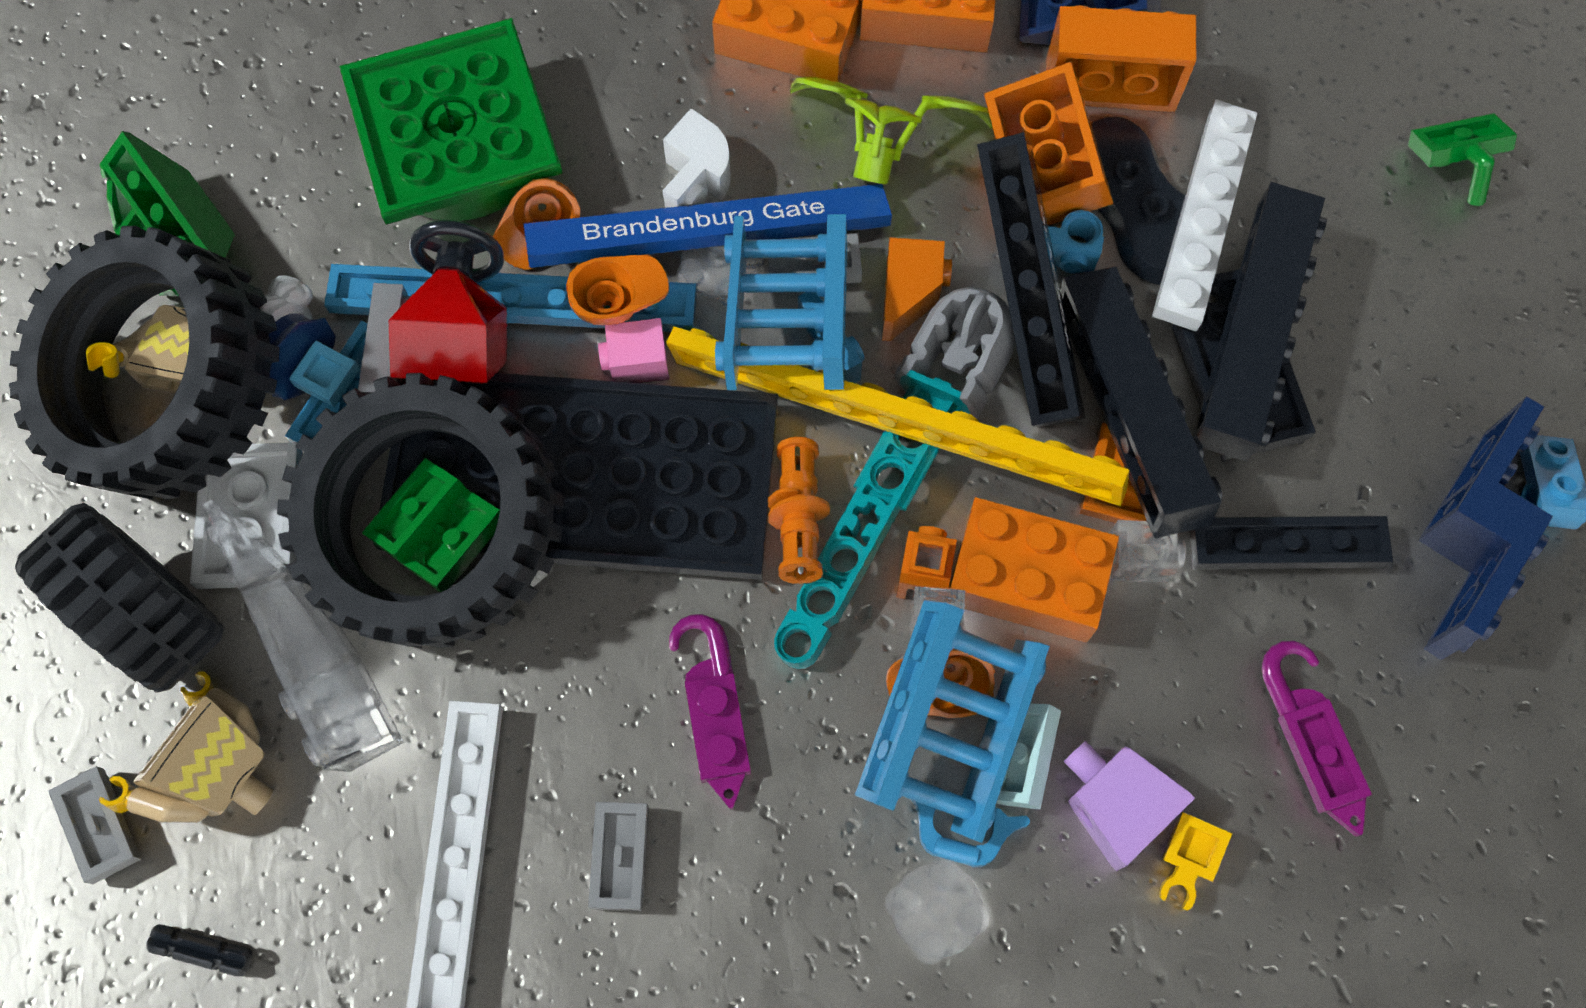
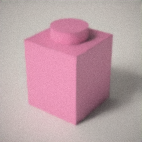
(635, 351)

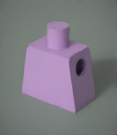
(1123, 801)

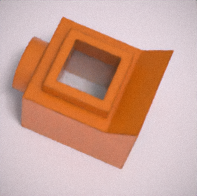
(926, 560)

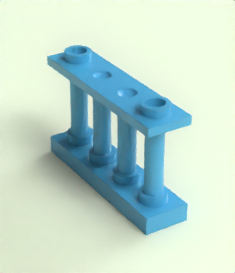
(825, 318)
(905, 729)

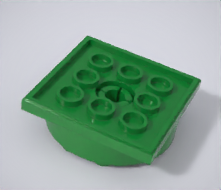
(424, 93)

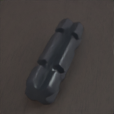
(199, 950)

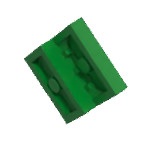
(434, 526)

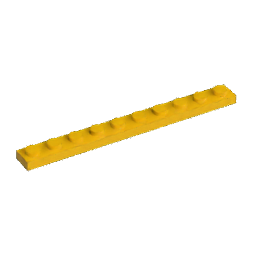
(919, 421)

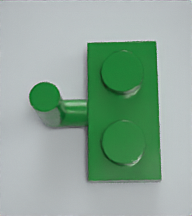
(1463, 140)

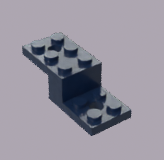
(1487, 532)

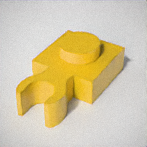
(1196, 852)

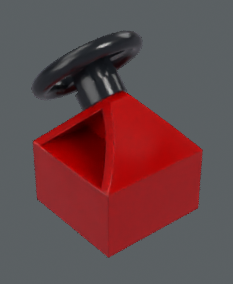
(450, 320)

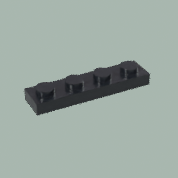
(1292, 543)

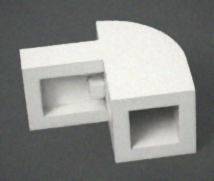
(701, 157)

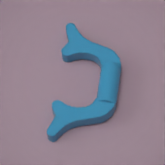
(961, 852)

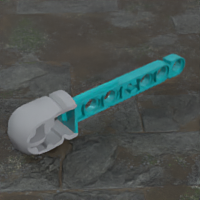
(977, 319)

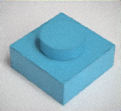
(324, 373)

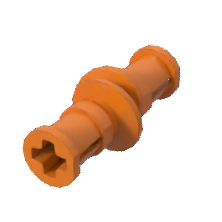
(797, 509)

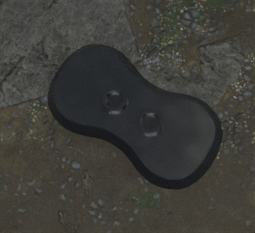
(1143, 199)

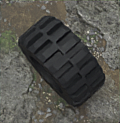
(118, 598)

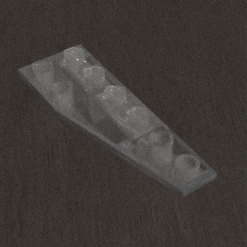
(310, 654)

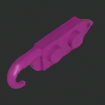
(715, 710)
(1317, 741)

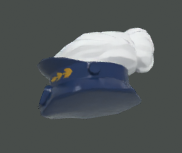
(295, 330)

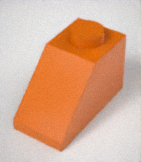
(912, 282)

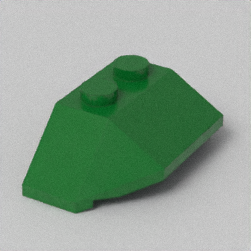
(159, 193)

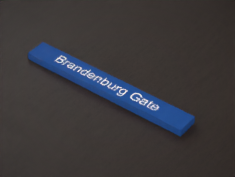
(702, 225)

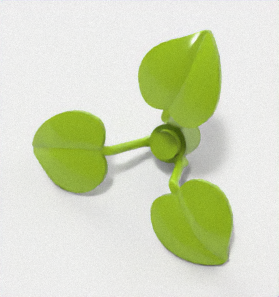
(876, 153)

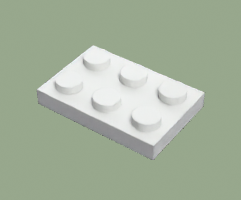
(250, 493)

